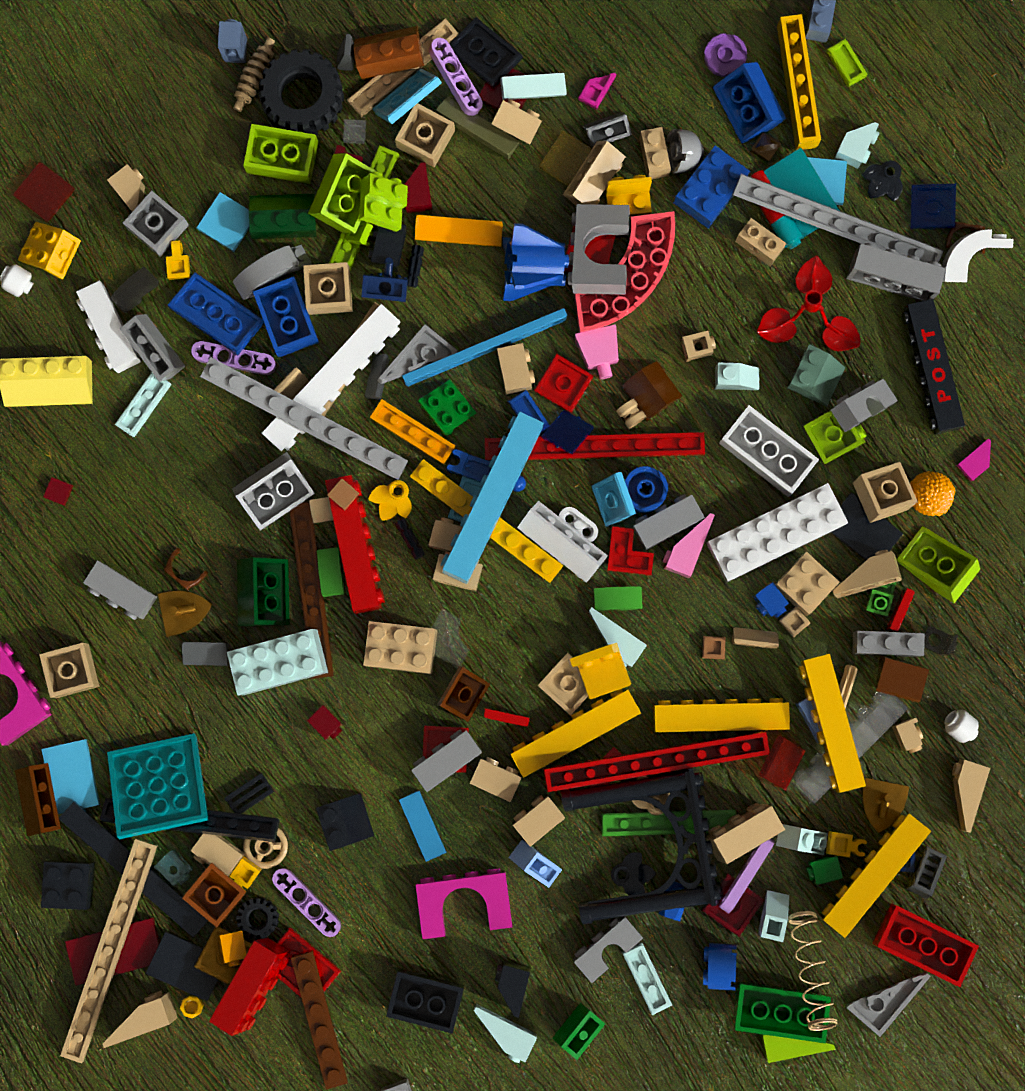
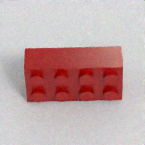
(925, 945)
(250, 986)

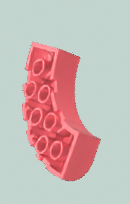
(645, 263)

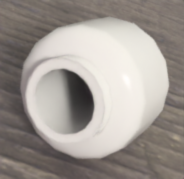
(16, 280)
(961, 726)

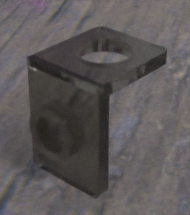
(947, 644)

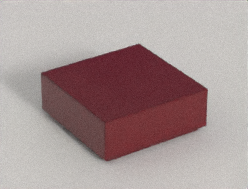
(58, 491)

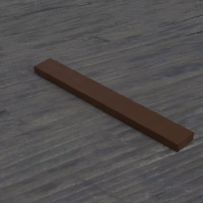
(309, 582)

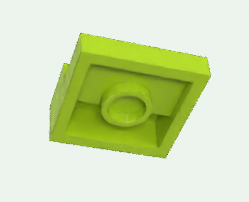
(382, 201)
(831, 439)

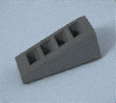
(345, 54)
(916, 878)

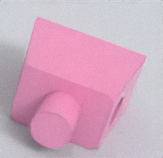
(599, 349)

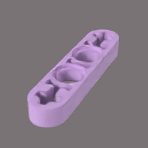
(457, 76)
(233, 360)
(745, 876)
(304, 904)

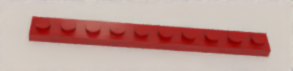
(615, 446)

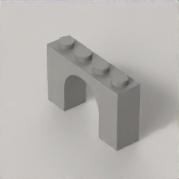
(590, 223)

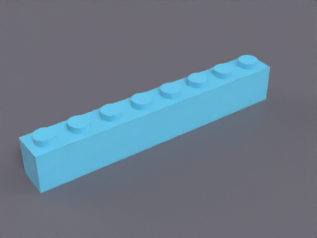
(492, 497)

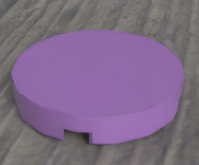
(724, 54)

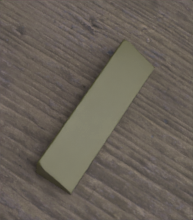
(478, 128)

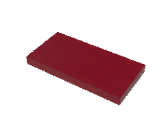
(136, 953)

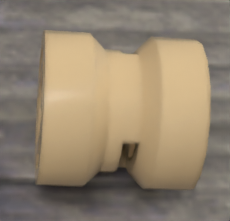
(631, 413)

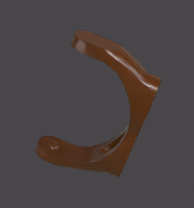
(958, 225)
(186, 584)

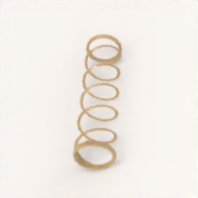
(818, 1027)

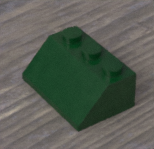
(281, 216)
(263, 592)

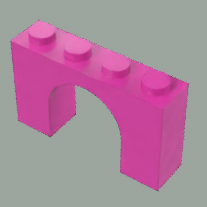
(29, 708)
(433, 893)

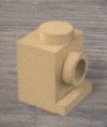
(702, 338)
(908, 735)

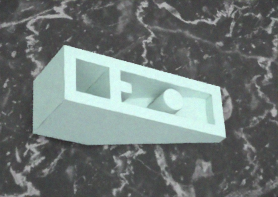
(629, 646)
(510, 1036)

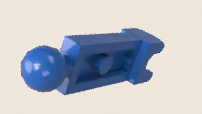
(476, 468)

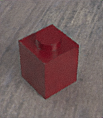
(326, 723)

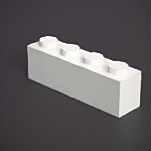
(107, 324)
(562, 541)

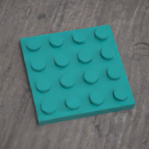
(157, 786)

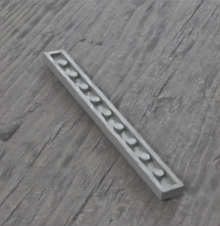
(831, 219)
(303, 418)

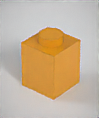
(232, 948)

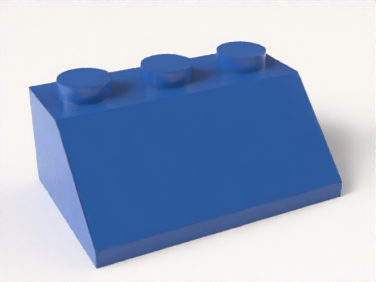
(749, 102)

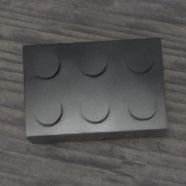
(425, 1000)

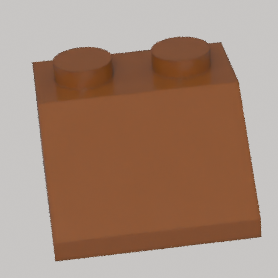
(214, 895)

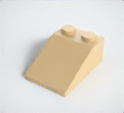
(152, 1014)

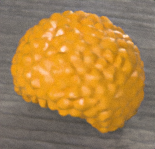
(933, 493)

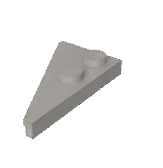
(421, 351)
(883, 1006)

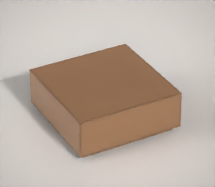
(343, 494)
(713, 647)

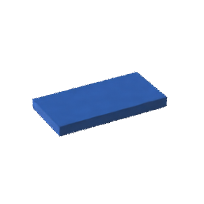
(216, 313)

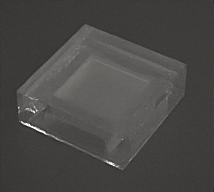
(354, 131)

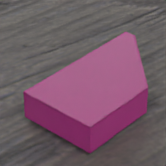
(596, 90)
(976, 461)

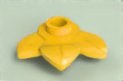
(389, 502)

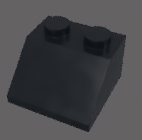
(345, 822)
(512, 984)

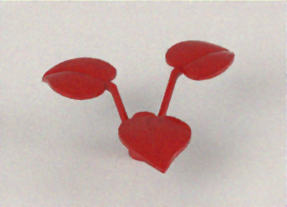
(814, 281)

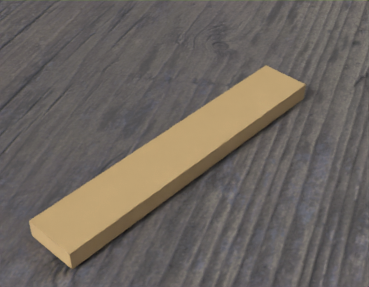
(383, 85)

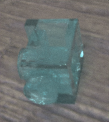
(174, 859)

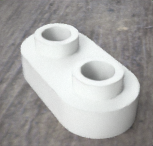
(580, 522)

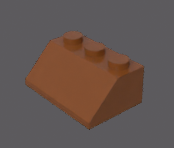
(388, 52)

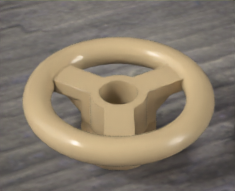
(282, 846)

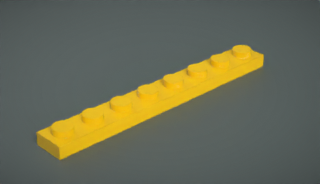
(503, 533)

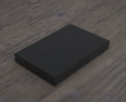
(485, 52)
(860, 534)
(175, 966)

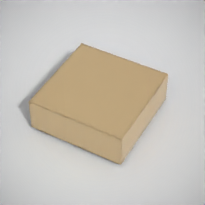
(794, 621)

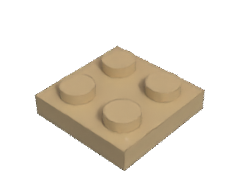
(565, 685)

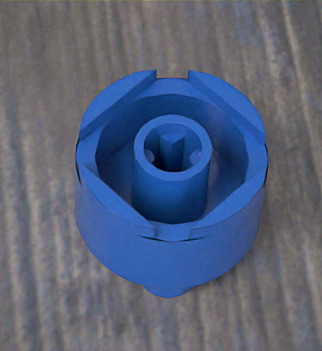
(650, 479)
(720, 966)

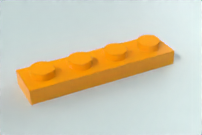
(412, 432)

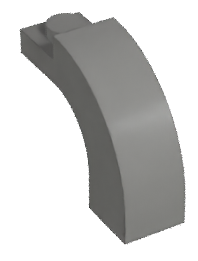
(270, 268)

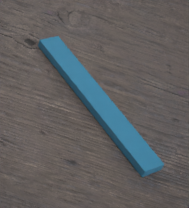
(485, 347)

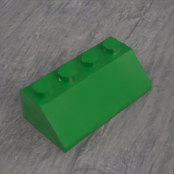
(778, 1012)

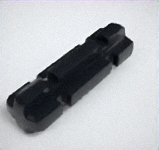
(415, 265)
(409, 538)

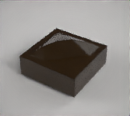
(765, 147)

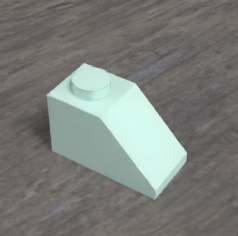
(736, 376)

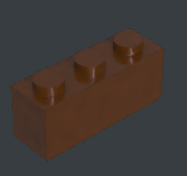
(37, 799)

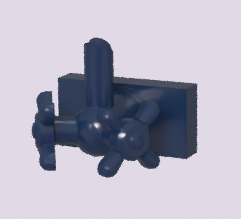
(385, 286)

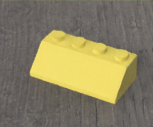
(46, 381)

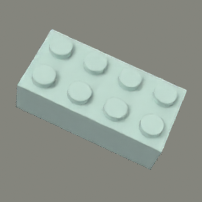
(277, 662)

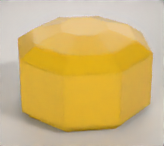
(191, 1006)

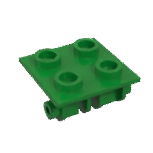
(447, 407)

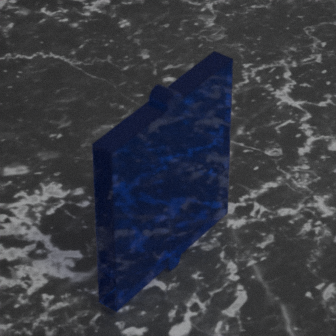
(567, 432)

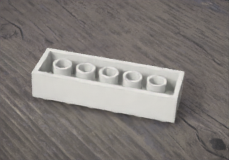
(777, 532)

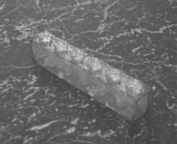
(866, 730)

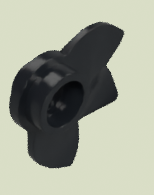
(881, 182)
(636, 874)

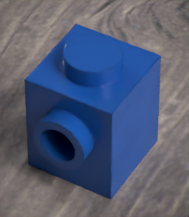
(770, 601)

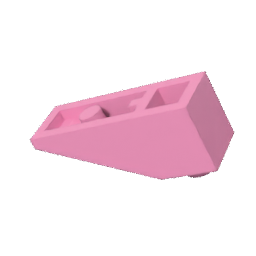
(686, 552)

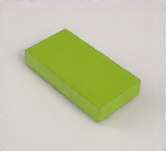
(846, 62)

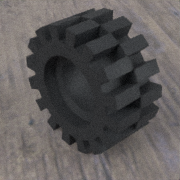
(271, 918)

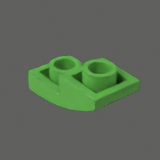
(330, 572)
(618, 598)
(881, 599)

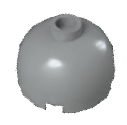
(684, 150)

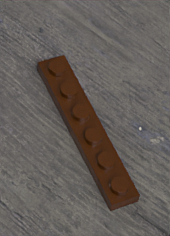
(319, 1019)

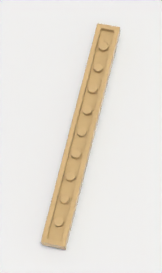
(109, 950)

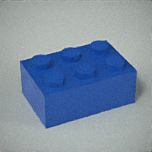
(710, 187)
(286, 317)

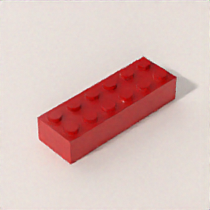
(355, 551)

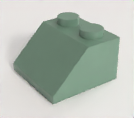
(816, 375)

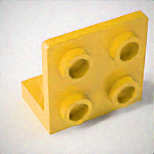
(630, 192)
(49, 249)
(602, 670)

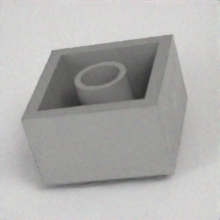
(155, 223)

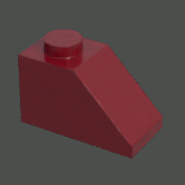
(418, 191)

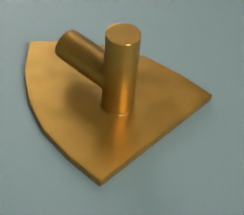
(182, 611)
(883, 802)

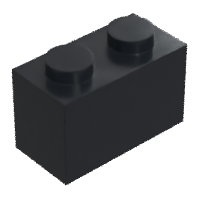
(387, 244)

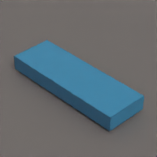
(422, 826)

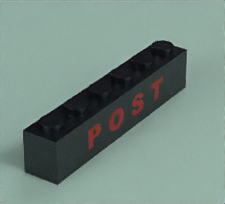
(933, 367)

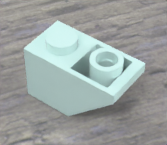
(856, 144)
(802, 839)
(774, 916)

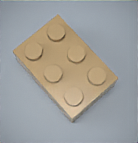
(400, 647)
(744, 832)

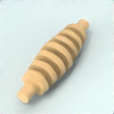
(253, 74)

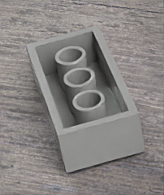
(896, 272)

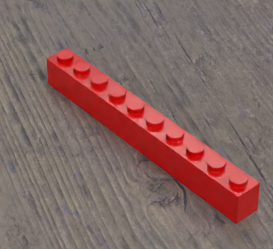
(656, 761)

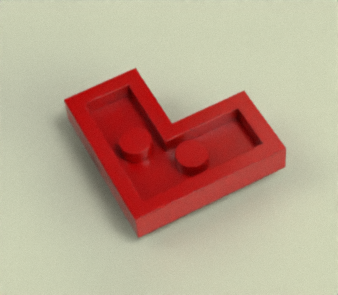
(622, 557)

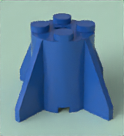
(532, 262)

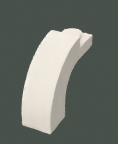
(960, 253)

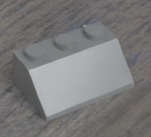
(273, 491)

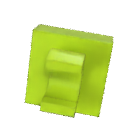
(361, 235)

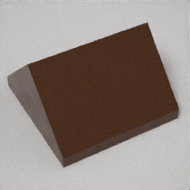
(651, 390)
(901, 678)
(463, 693)

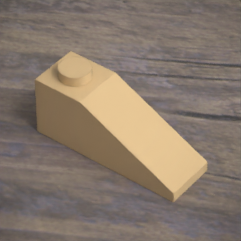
(871, 574)
(968, 787)

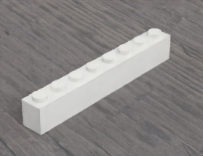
(336, 372)

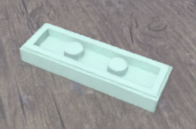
(533, 86)
(142, 405)
(647, 979)

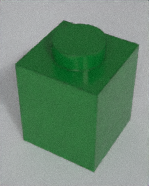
(824, 870)

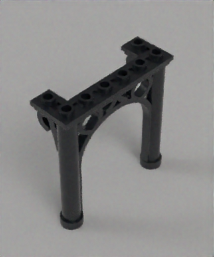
(658, 899)

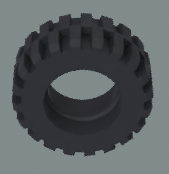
(297, 66)

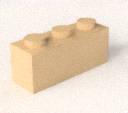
(594, 174)

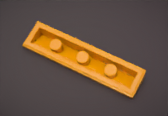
(458, 230)

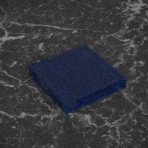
(933, 206)

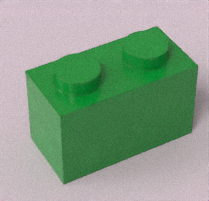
(578, 1031)

